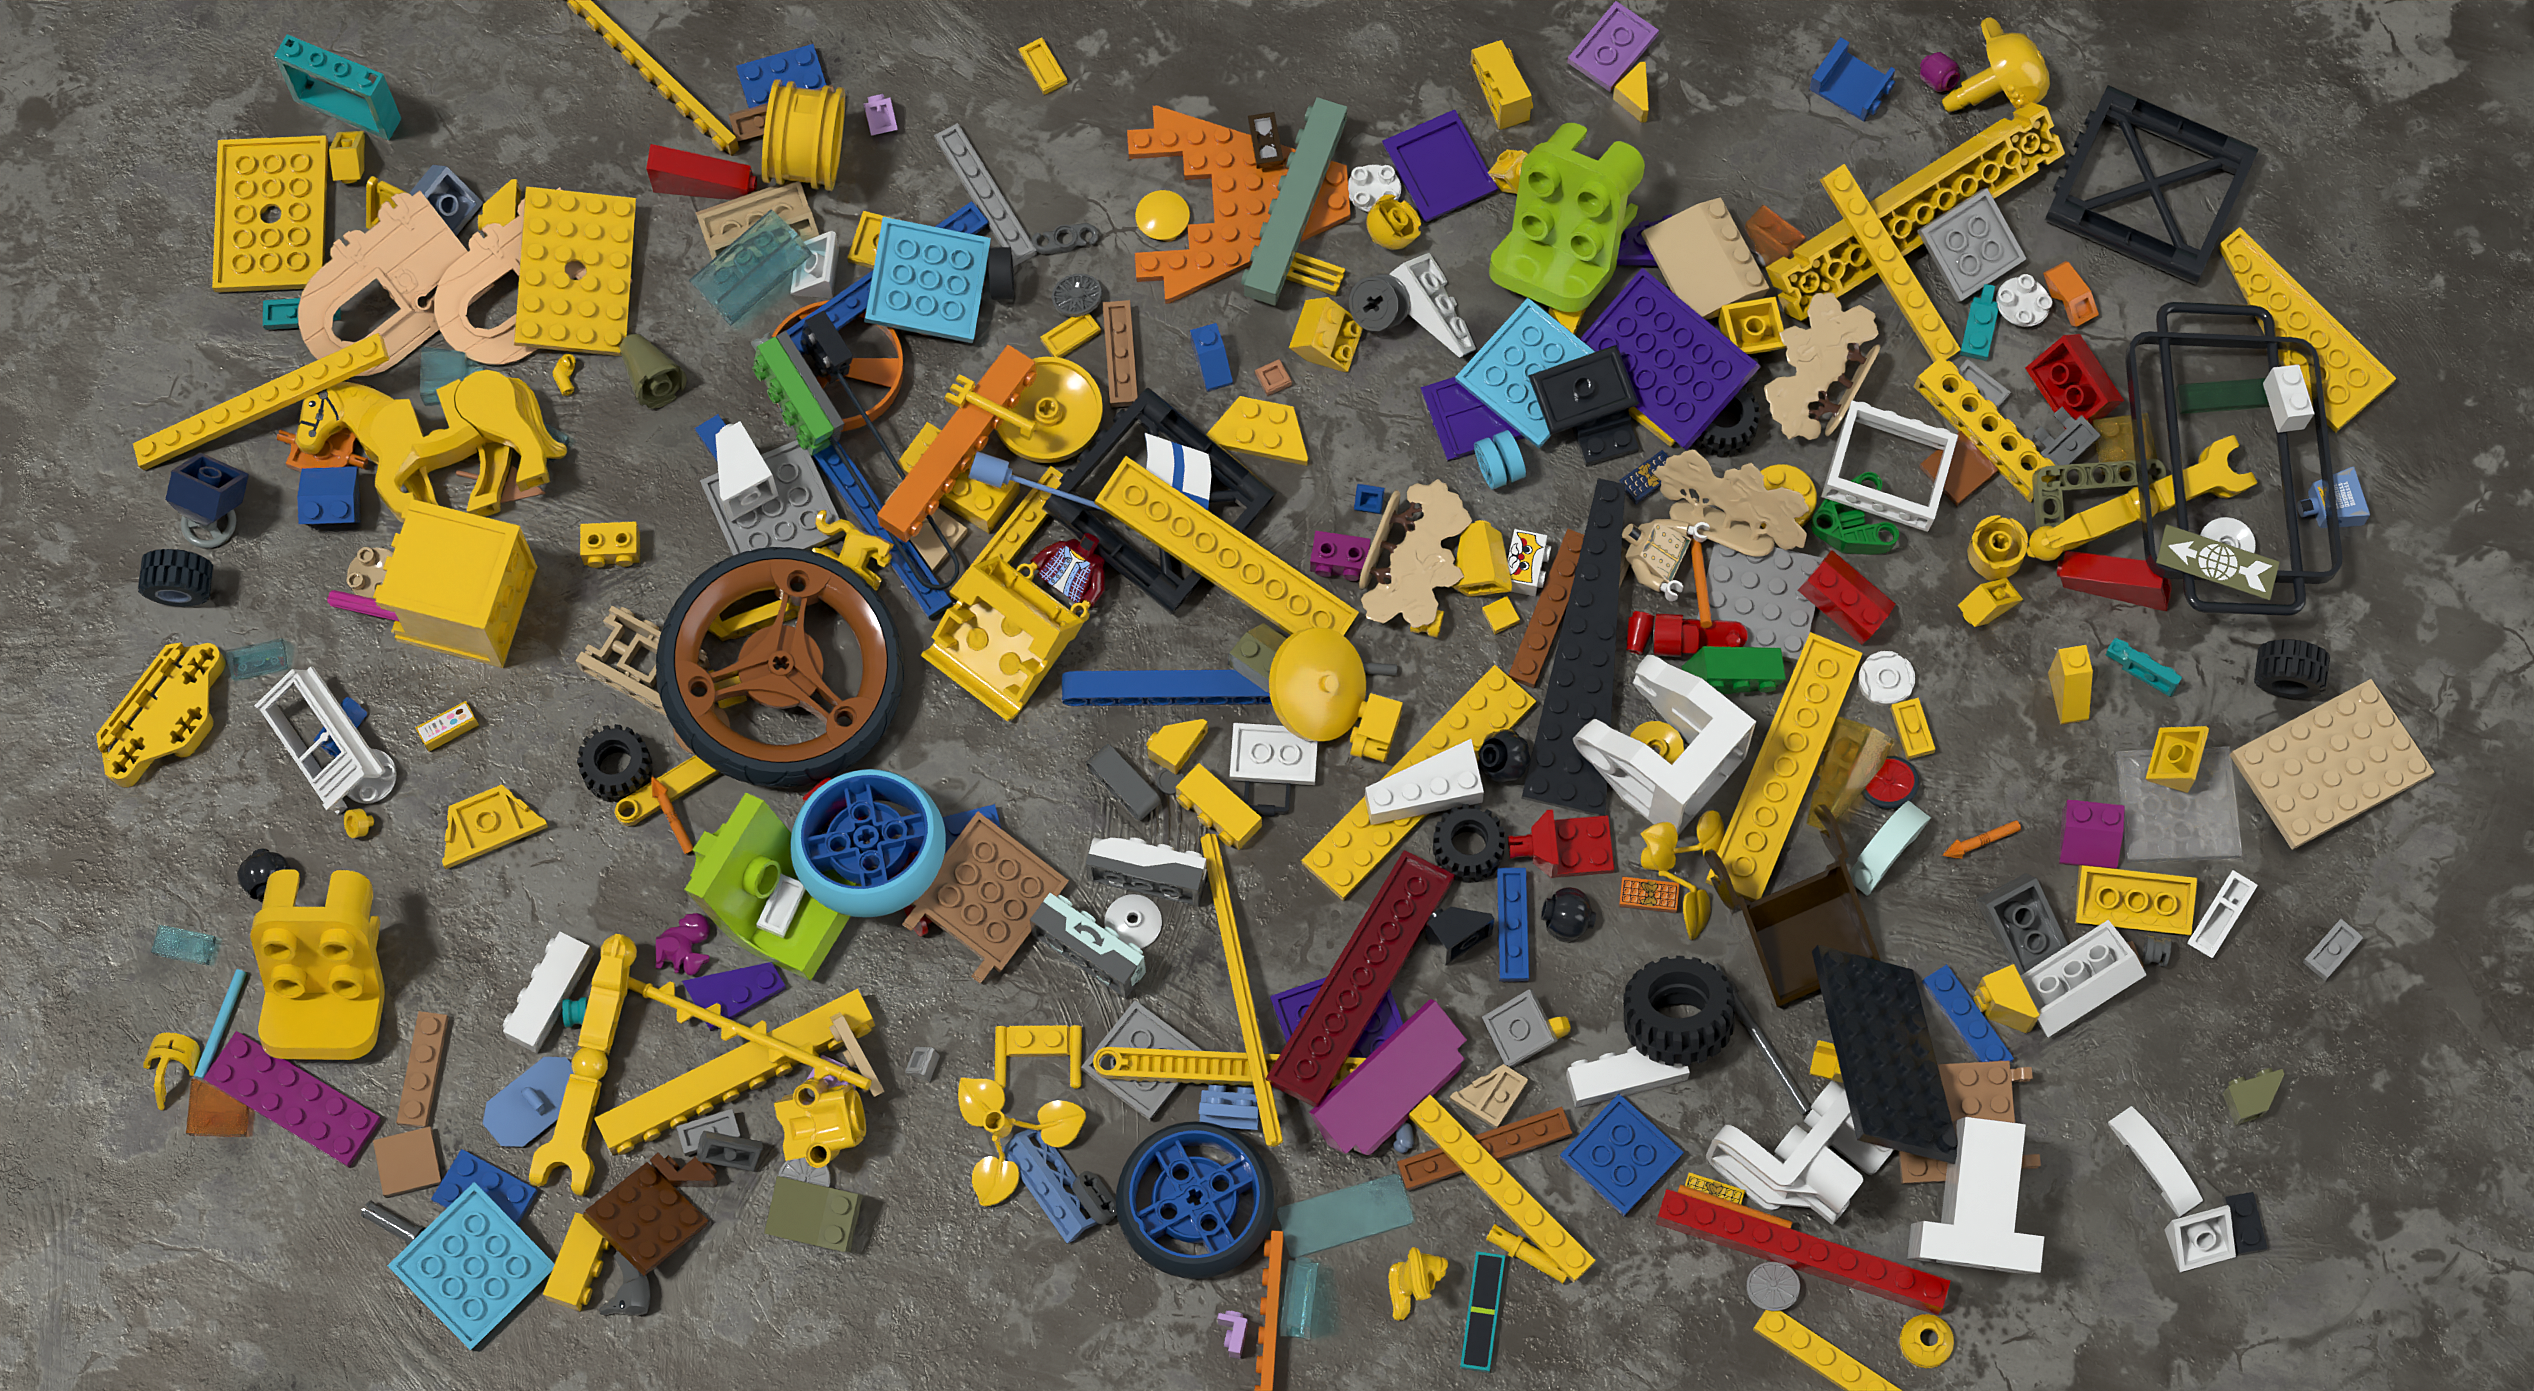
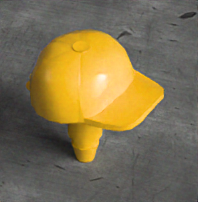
(2014, 68)

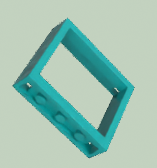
(375, 114)

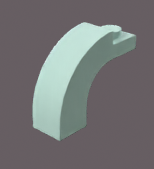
(1887, 845)

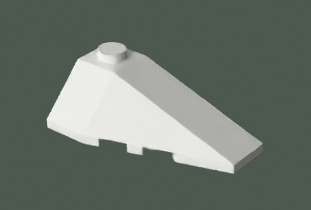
(1432, 305)

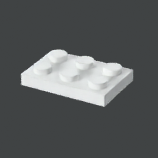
(1271, 755)

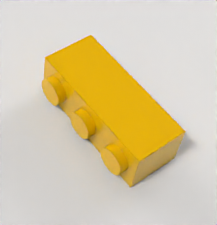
(1218, 807)
(576, 1265)

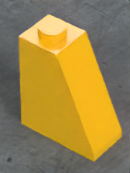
(1482, 561)
(2071, 684)

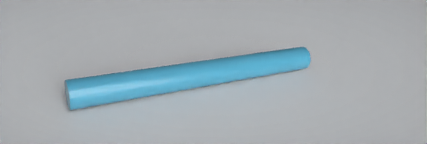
(220, 1024)

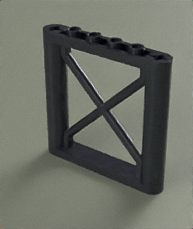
(2130, 110)
(1155, 416)

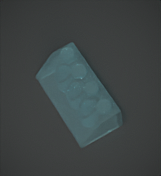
(751, 267)

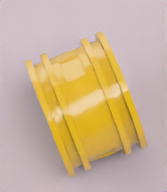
(803, 134)

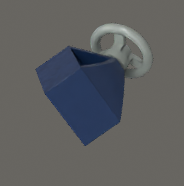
(203, 493)

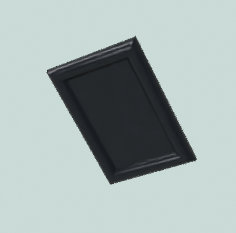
(1583, 389)

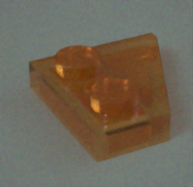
(1772, 235)
(215, 1113)

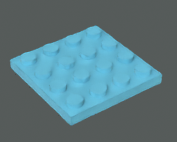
(927, 280)
(1501, 368)
(472, 1266)

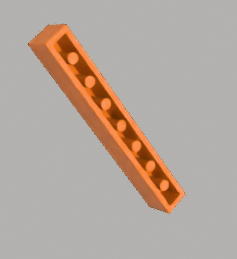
(955, 446)

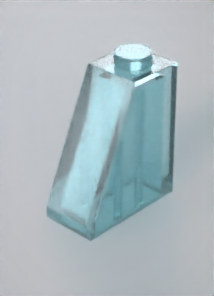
(1299, 1298)

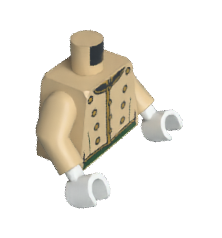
(1658, 550)

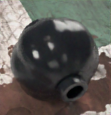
(1504, 755)
(256, 869)
(1568, 914)

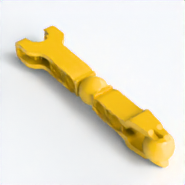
(2207, 476)
(588, 1067)

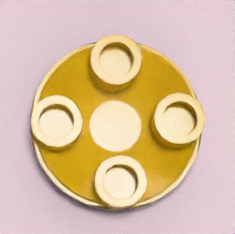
(1162, 215)

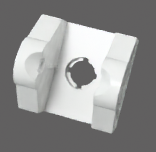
(1703, 717)

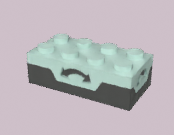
(1088, 945)

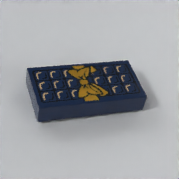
(1642, 480)

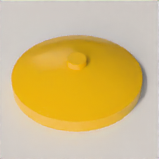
(1063, 405)
(1317, 684)

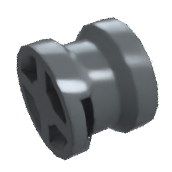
(2156, 951)

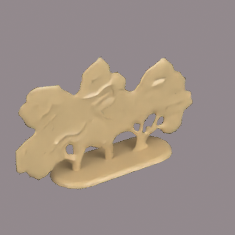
(1741, 498)

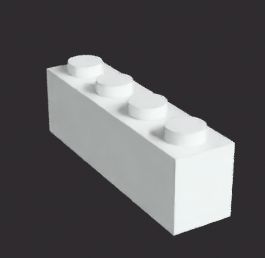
(543, 999)
(1619, 1075)

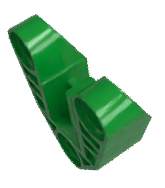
(1856, 539)

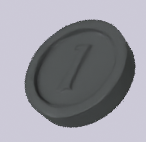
(1168, 781)

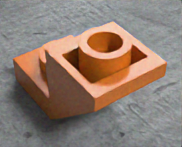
(2076, 296)

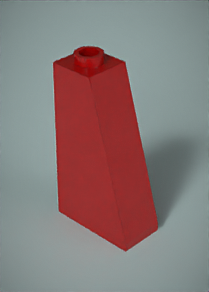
(697, 175)
(2115, 579)

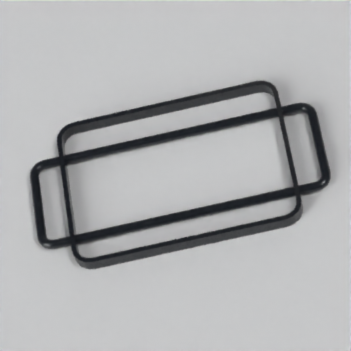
(2272, 345)

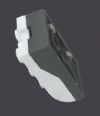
(1147, 869)

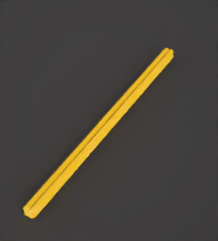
(1241, 990)

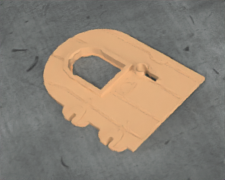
(408, 258)
(471, 274)

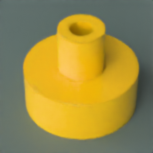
(357, 823)

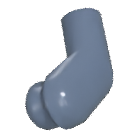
(1404, 1138)

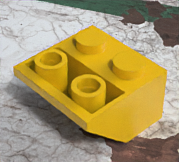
(1326, 334)

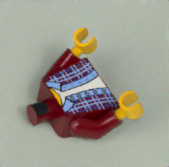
(1072, 570)

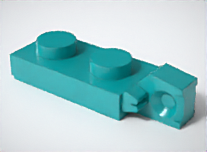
(284, 313)
(1980, 325)
(2143, 667)

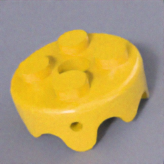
(1793, 479)

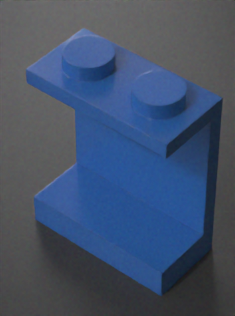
(1851, 82)

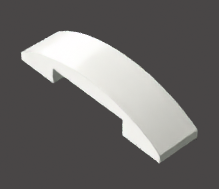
(2157, 1159)

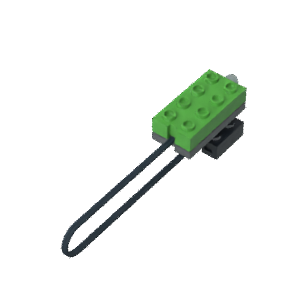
(809, 408)

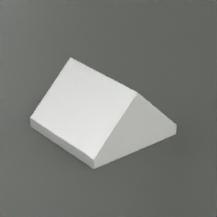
(818, 272)
(2201, 1238)

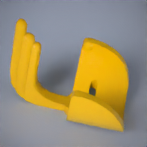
(159, 1048)

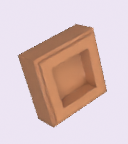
(1273, 377)

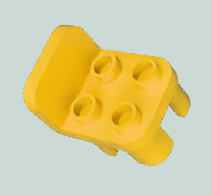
(318, 969)

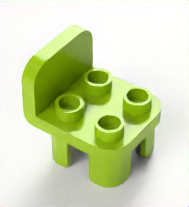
(1567, 221)

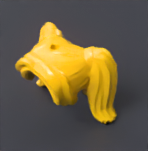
(1416, 1277)

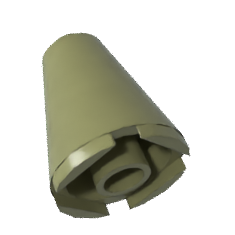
(651, 372)

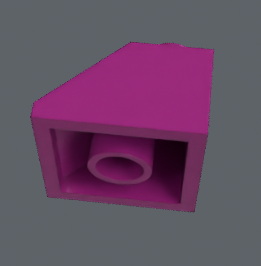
(2091, 834)

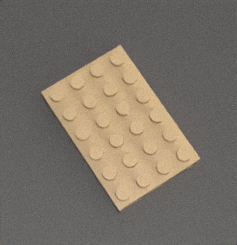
(2331, 764)

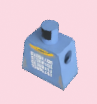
(2349, 501)

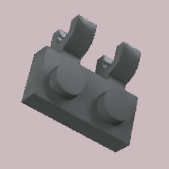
(2071, 443)

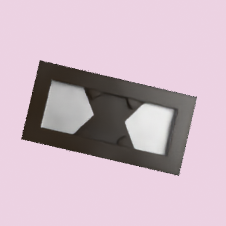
(1265, 140)

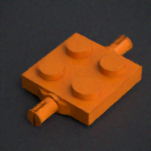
(336, 452)

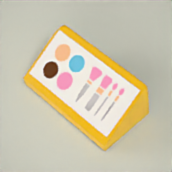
(447, 726)

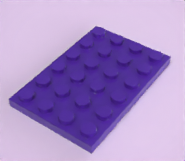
(1673, 357)

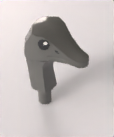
(633, 1295)

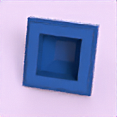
(1369, 498)

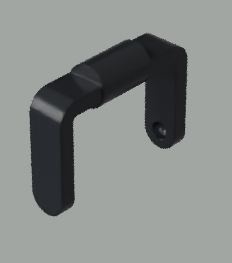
(1268, 810)

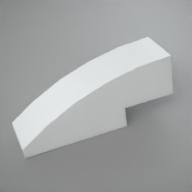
(2222, 914)

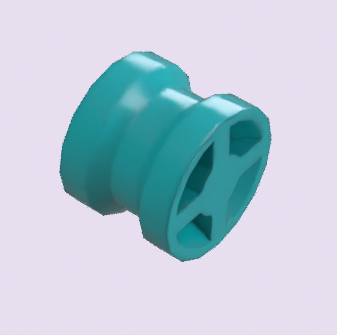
(574, 1011)

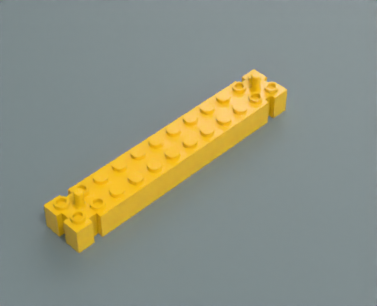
(1989, 160)

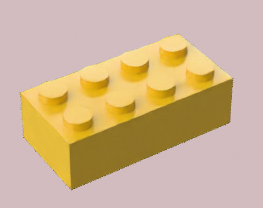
(969, 498)

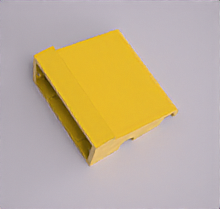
(1001, 636)

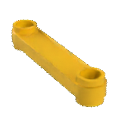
(678, 781)

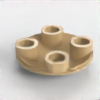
(367, 570)

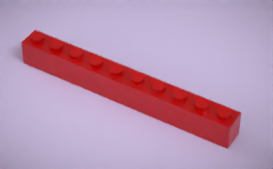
(1803, 1252)

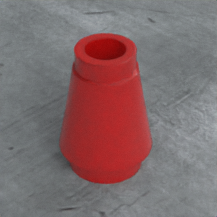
(1639, 631)

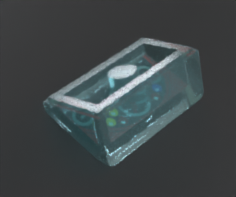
(257, 659)

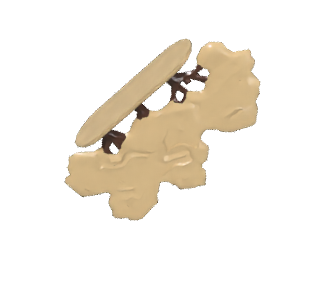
(1819, 361)
(1419, 560)

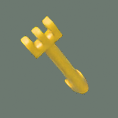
(966, 394)

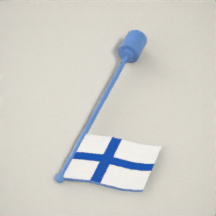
(1173, 463)

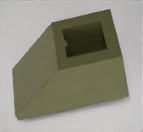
(2252, 1097)

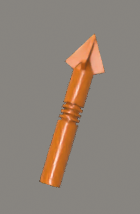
(660, 792)
(1959, 848)

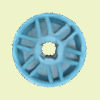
(1499, 459)

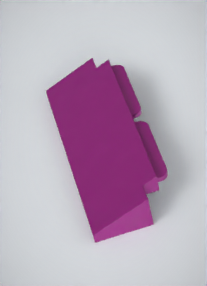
(1391, 1082)

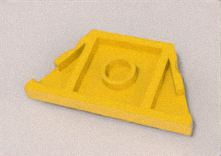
(1261, 430)
(486, 824)

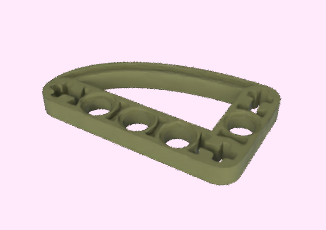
(2053, 491)

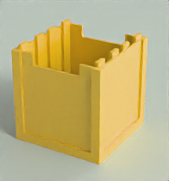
(457, 582)

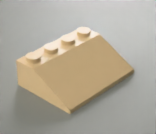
(1705, 258)

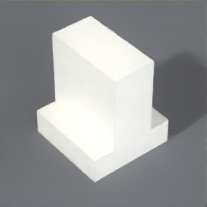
(1981, 1204)

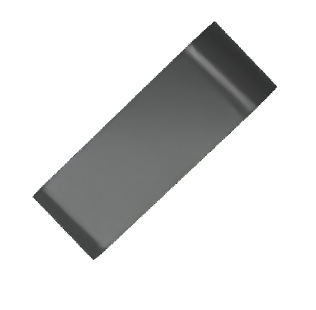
(1123, 782)

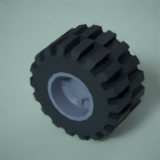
(175, 577)

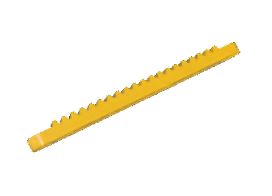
(1190, 1066)

